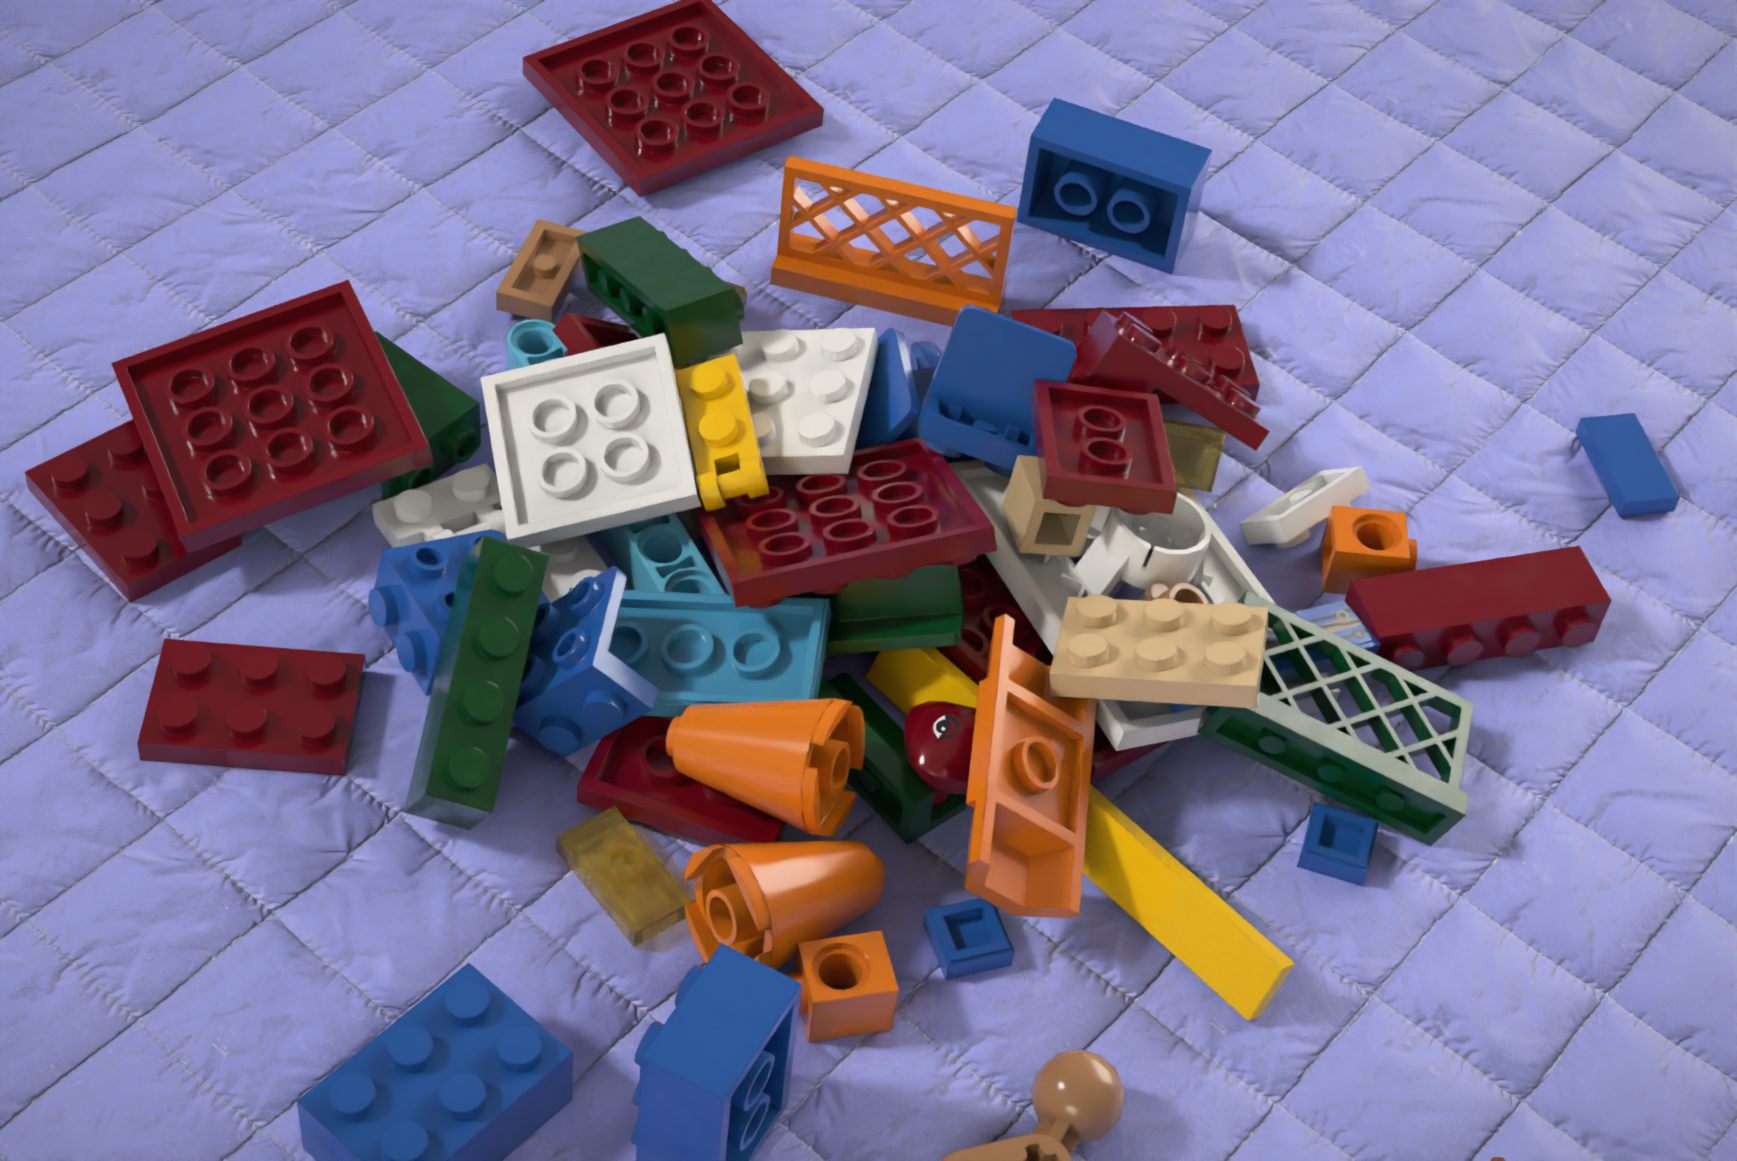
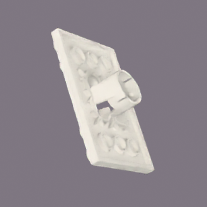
(1185, 550)

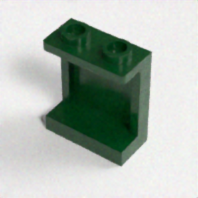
(444, 414)

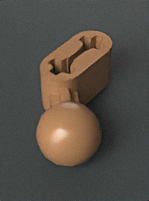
(1075, 1102)

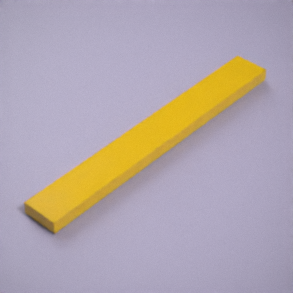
(1126, 861)

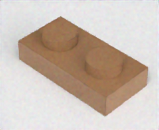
(541, 272)

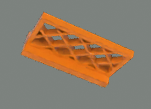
(887, 277)

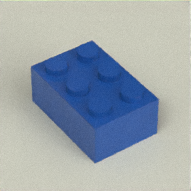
(1113, 185)
(718, 1063)
(442, 1083)

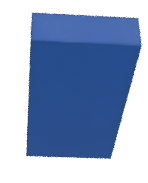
(1627, 464)

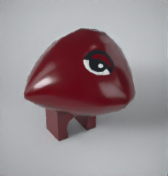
(940, 746)

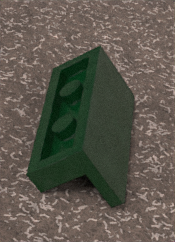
(897, 613)
(886, 778)

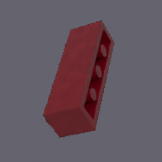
(1482, 608)

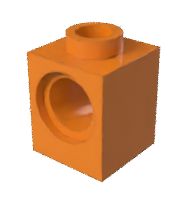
(1364, 545)
(853, 962)

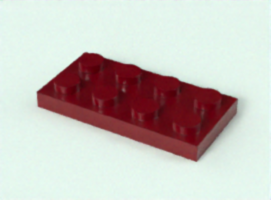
(1205, 331)

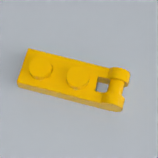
(721, 432)

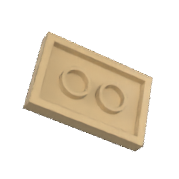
(1160, 651)

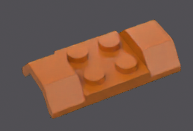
(1028, 786)

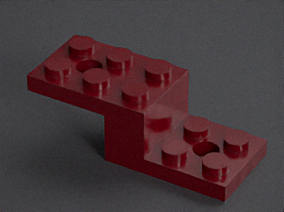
(1128, 358)

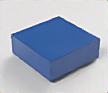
(1338, 844)
(968, 938)

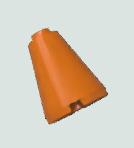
(775, 756)
(778, 895)

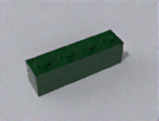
(661, 289)
(477, 684)

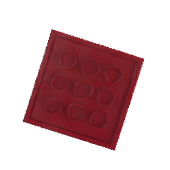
(672, 93)
(270, 415)
(822, 531)

